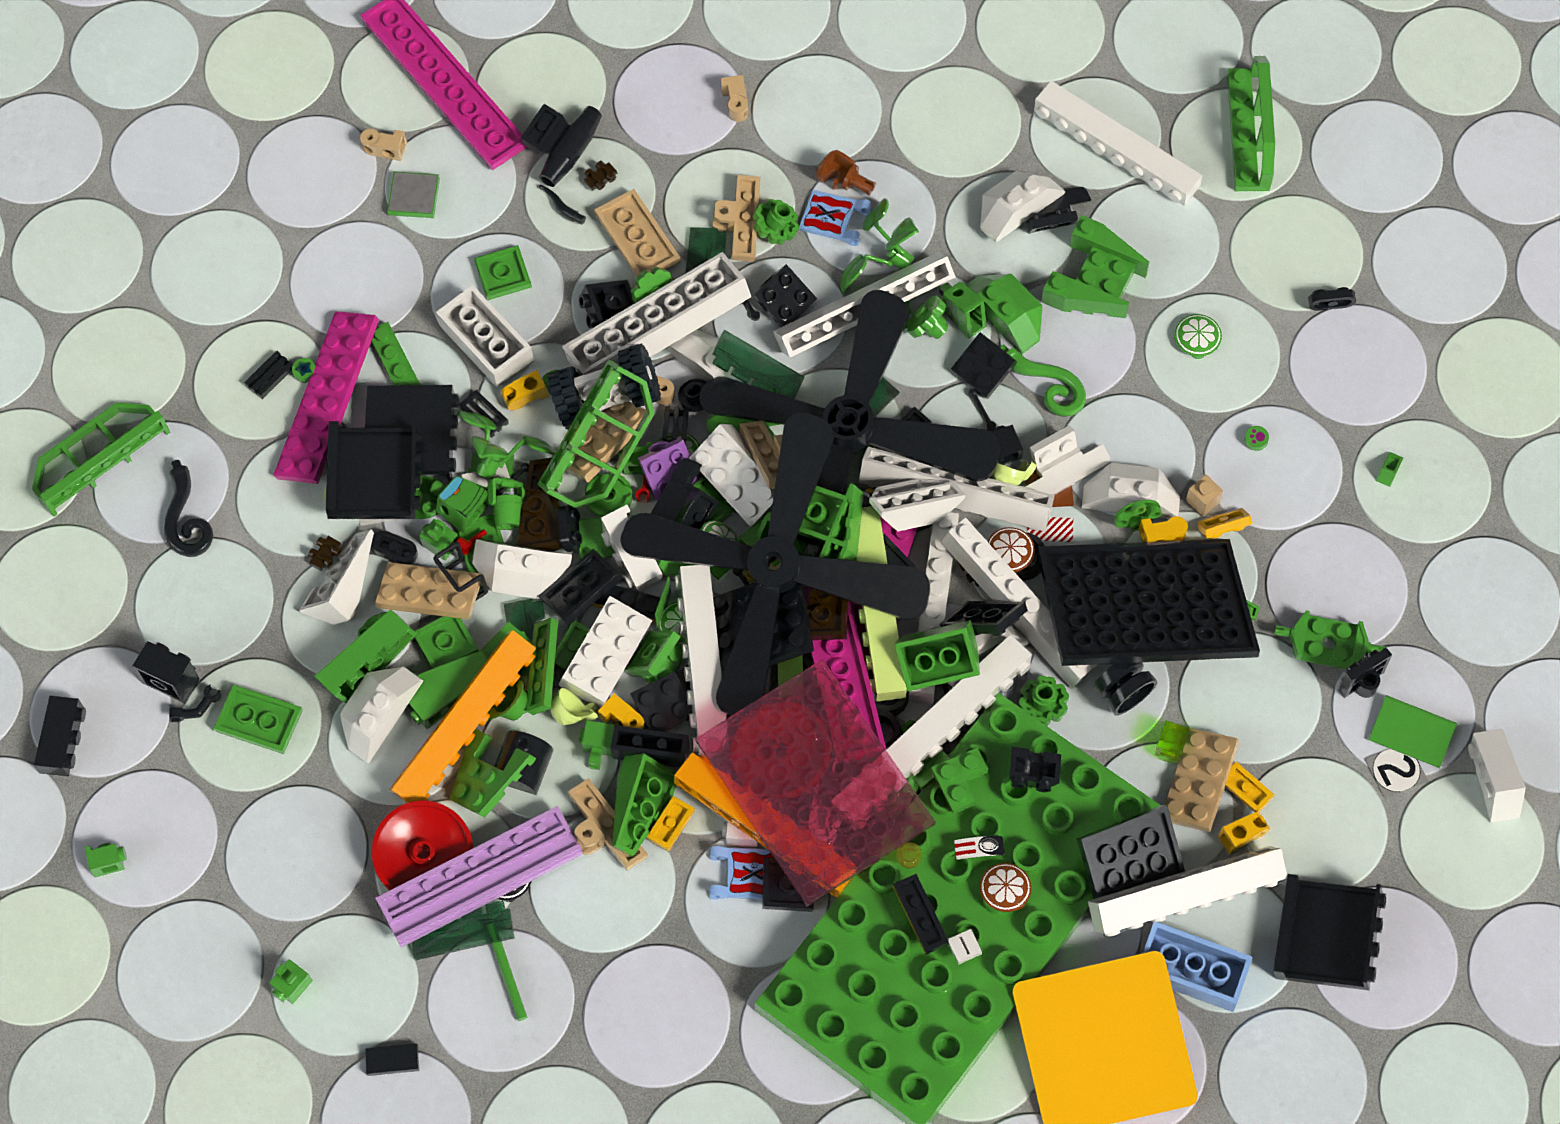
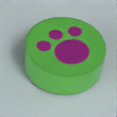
(1256, 438)

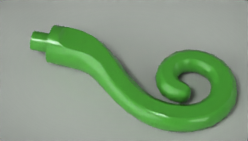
(1035, 369)

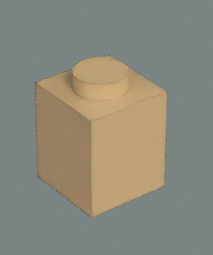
(1204, 495)

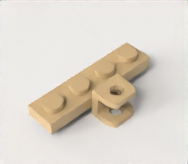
(739, 217)
(763, 449)
(599, 824)

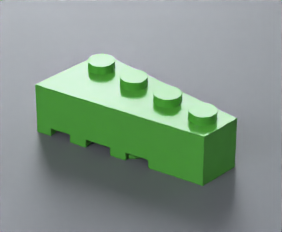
(366, 654)

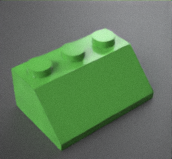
(938, 655)

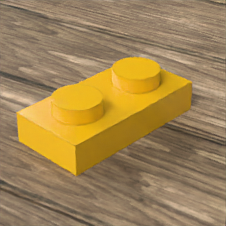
(1226, 522)
(1248, 788)
(670, 823)

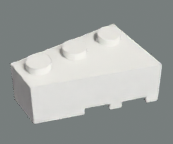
(639, 571)
(1498, 775)

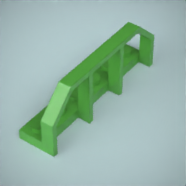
(1243, 126)
(577, 432)
(103, 461)

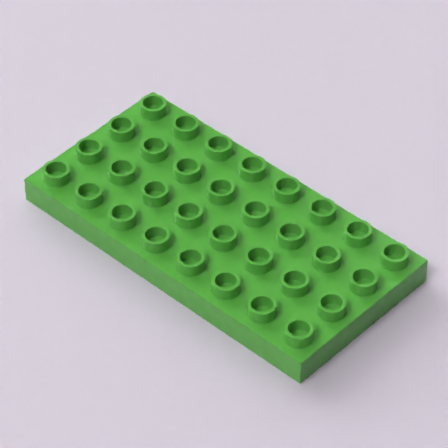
(919, 1022)

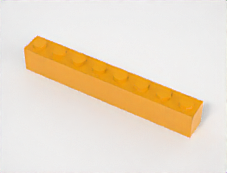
(463, 717)
(704, 784)

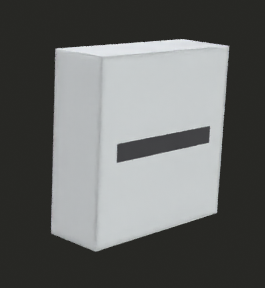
(964, 946)

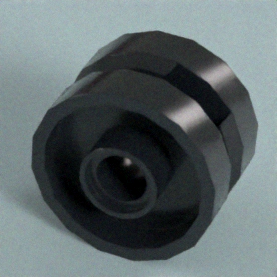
(1124, 686)

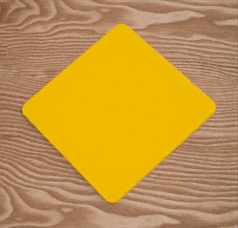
(1105, 1042)

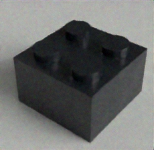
(166, 671)

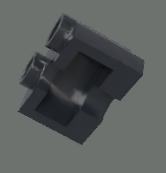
(1034, 769)

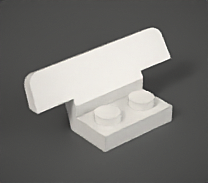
(1062, 462)

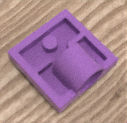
(661, 463)

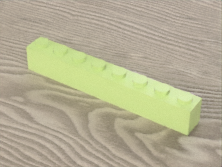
(879, 627)

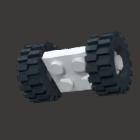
(571, 389)

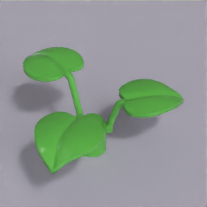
(895, 253)
(492, 453)

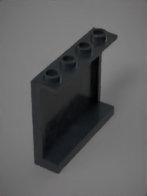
(434, 415)
(372, 472)
(1329, 934)

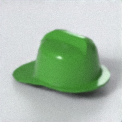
(512, 705)

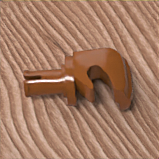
(845, 171)

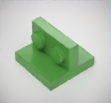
(656, 656)

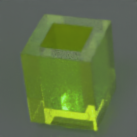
(1171, 742)

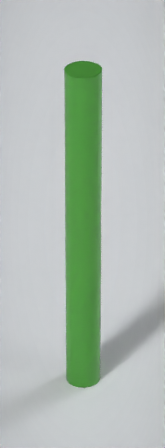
(509, 981)

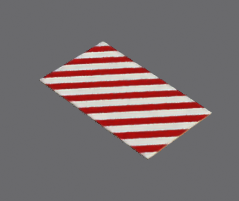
(1057, 530)

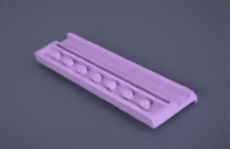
(479, 876)

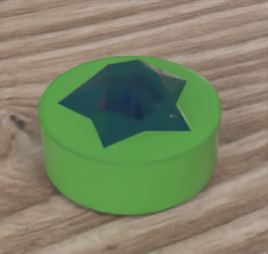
(303, 369)

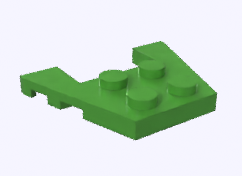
(481, 784)

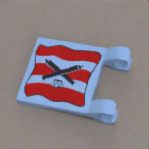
(831, 214)
(744, 872)

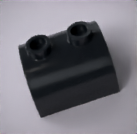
(538, 748)

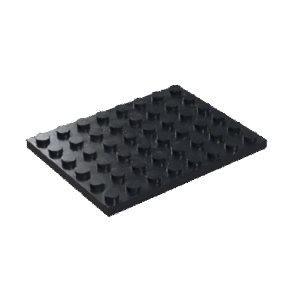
(1147, 602)

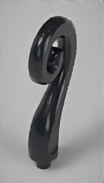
(182, 487)

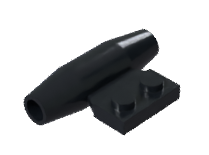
(562, 141)

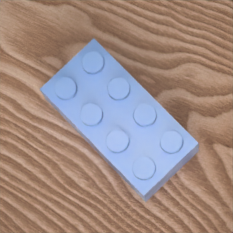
(1200, 966)

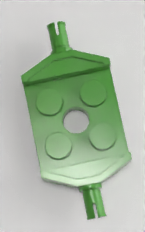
(1310, 631)

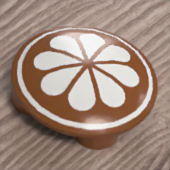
(1013, 546)
(1005, 887)

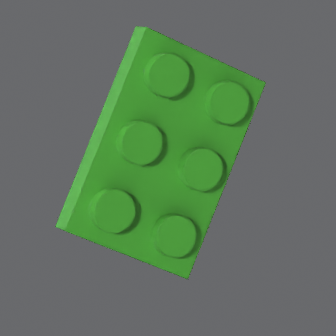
(258, 719)

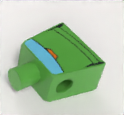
(460, 501)

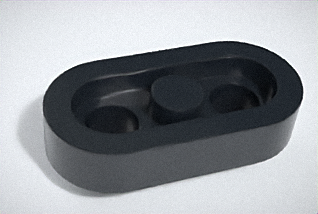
(1332, 299)
(569, 528)
(396, 547)

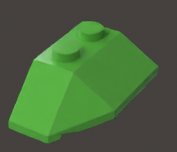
(1010, 309)

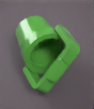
(506, 507)

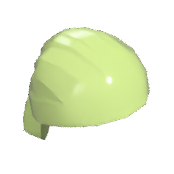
(1014, 475)
(568, 708)

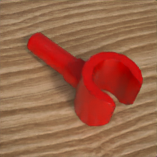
(644, 490)
(467, 545)

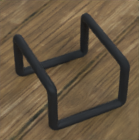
(459, 589)

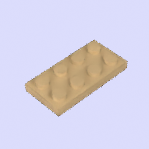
(636, 233)
(605, 439)
(426, 591)
(1200, 779)

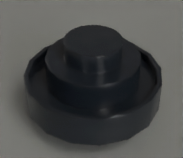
(690, 393)

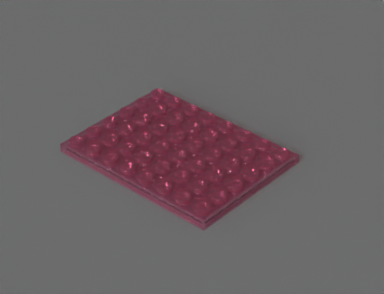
(815, 782)

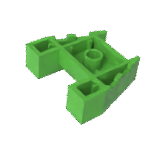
(1102, 276)
(830, 520)

